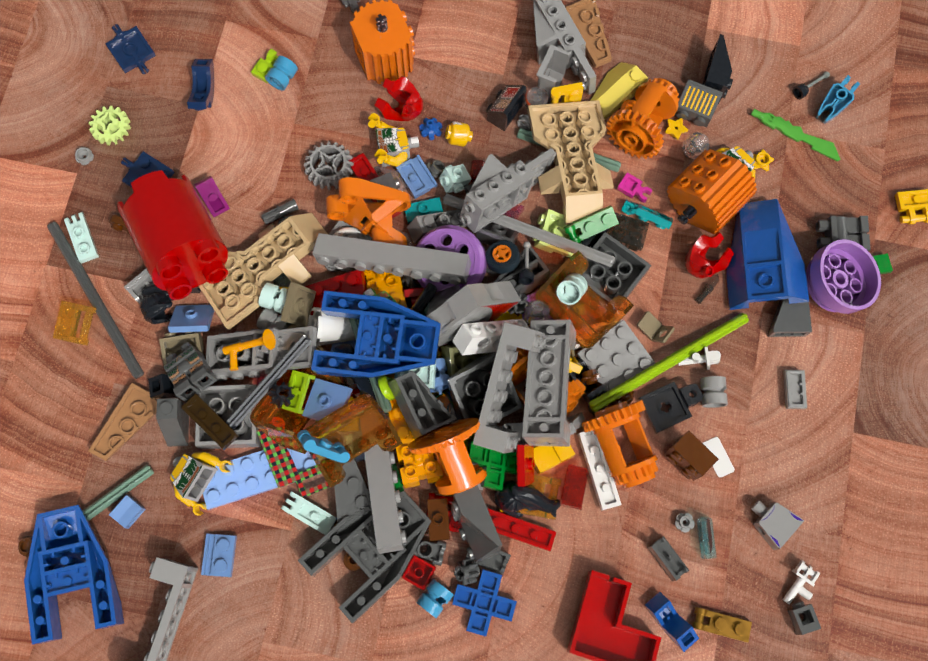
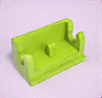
(300, 384)

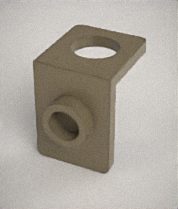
(653, 328)

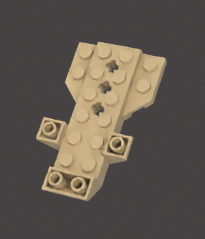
(572, 133)
(274, 253)

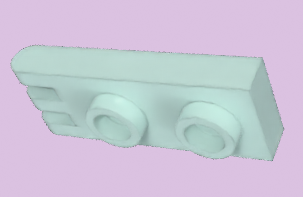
(81, 238)
(310, 514)

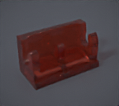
(574, 487)

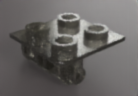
(630, 232)

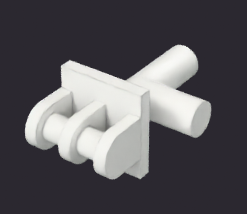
(710, 358)
(798, 587)

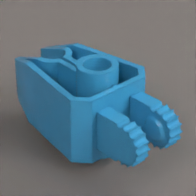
(838, 97)

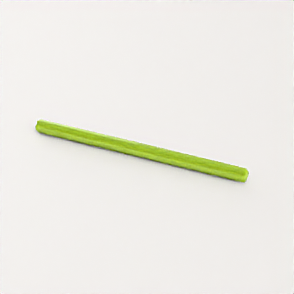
(668, 362)

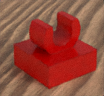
(413, 293)

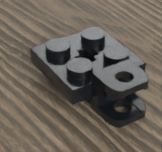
(677, 399)

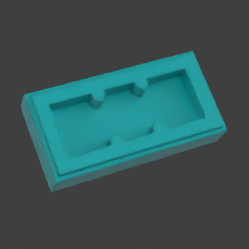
(423, 208)

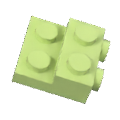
(554, 223)

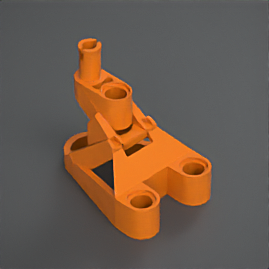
(352, 208)

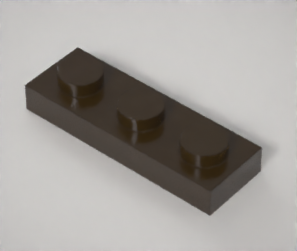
(210, 421)

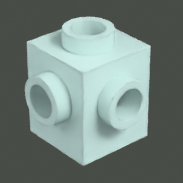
(454, 178)

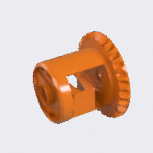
(452, 455)

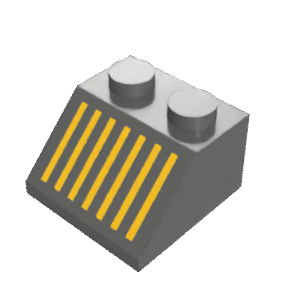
(698, 103)

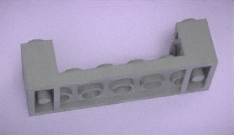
(548, 385)
(489, 434)
(182, 579)

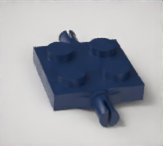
(130, 49)
(143, 165)

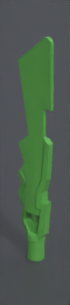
(795, 132)

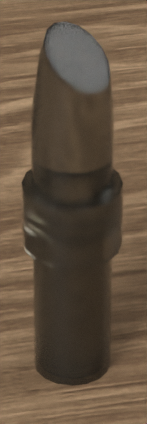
(707, 289)

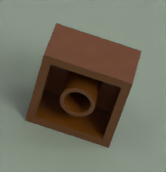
(691, 456)

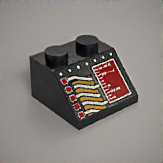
(506, 106)

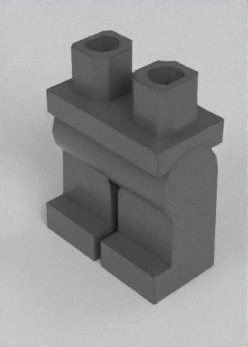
(844, 228)

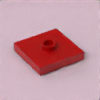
(525, 464)

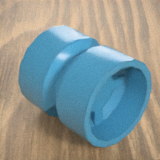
(282, 72)
(434, 598)

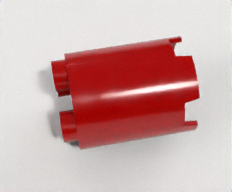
(173, 234)

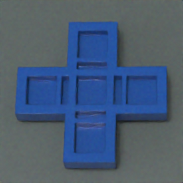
(484, 603)

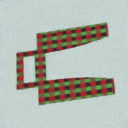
(284, 467)

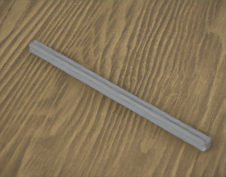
(540, 234)

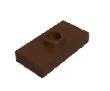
(439, 519)

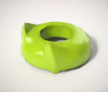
(384, 387)

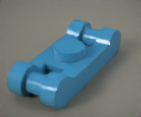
(323, 447)

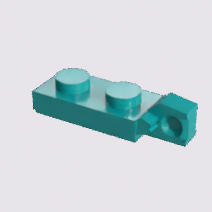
(645, 214)

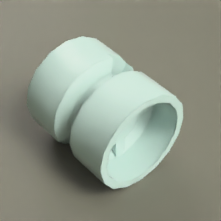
(572, 288)
(272, 297)

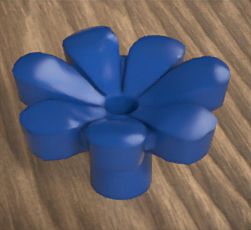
(430, 128)

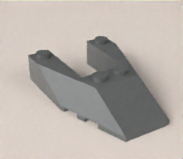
(358, 539)

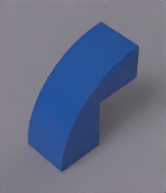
(671, 622)

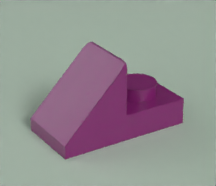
(212, 196)

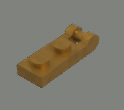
(722, 625)

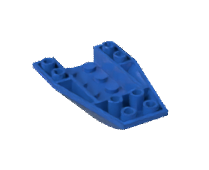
(764, 258)

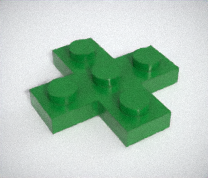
(494, 463)

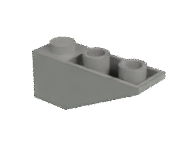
(425, 223)

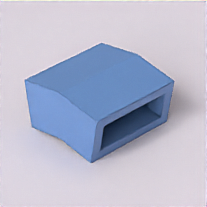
(127, 511)

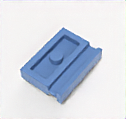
(416, 176)
(219, 555)

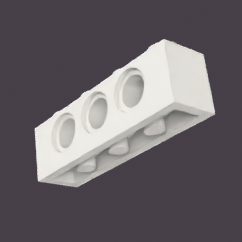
(482, 336)

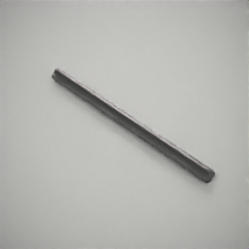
(95, 300)

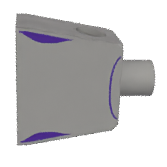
(775, 523)

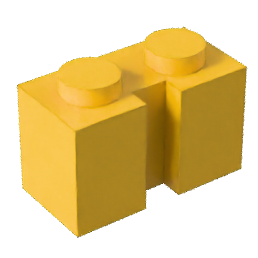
(551, 456)

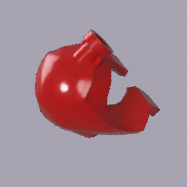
(409, 100)
(696, 259)

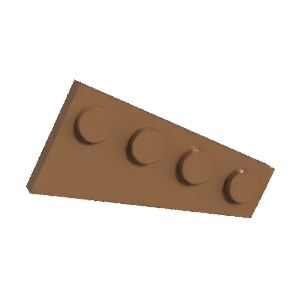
(588, 22)
(126, 420)

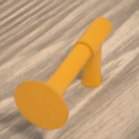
(267, 340)

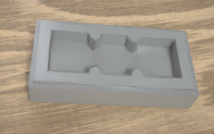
(795, 389)

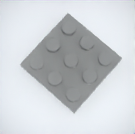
(617, 356)

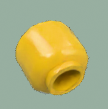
(458, 134)

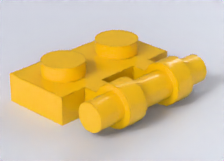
(911, 201)

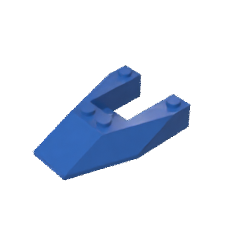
(387, 337)
(62, 561)

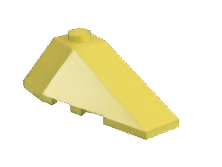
(618, 87)

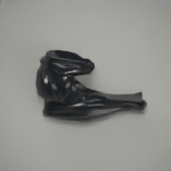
(155, 303)
(516, 498)

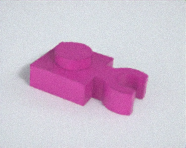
(632, 186)

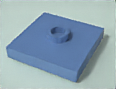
(191, 318)
(325, 399)

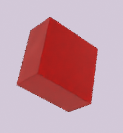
(419, 572)

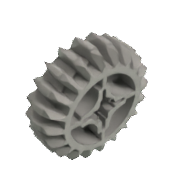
(319, 174)

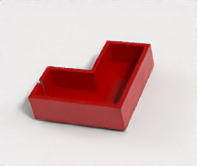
(598, 624)

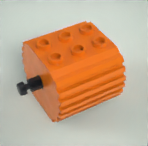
(383, 41)
(711, 190)

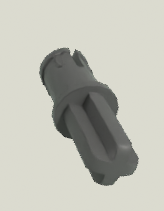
(279, 212)

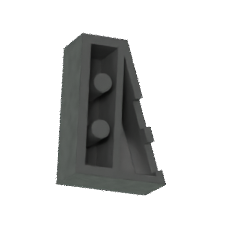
(536, 265)
(419, 405)
(352, 493)

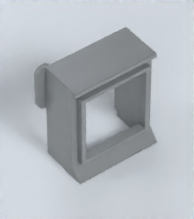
(556, 61)

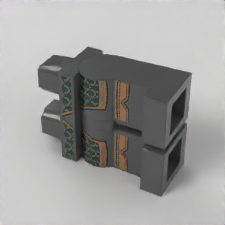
(187, 371)

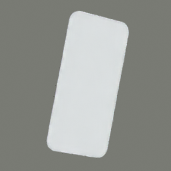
(723, 465)

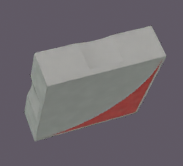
(473, 305)

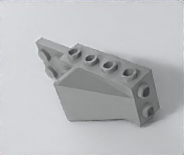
(557, 28)
(501, 188)
(257, 360)

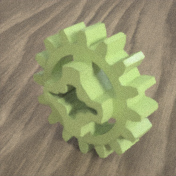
(107, 123)

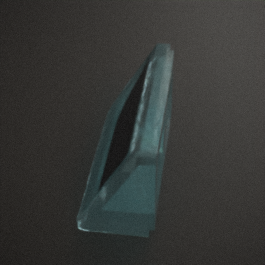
(706, 538)

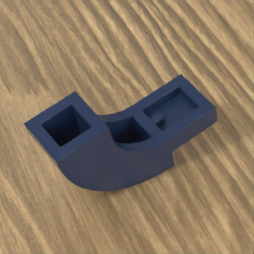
(203, 85)

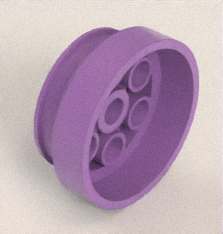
(460, 238)
(843, 277)

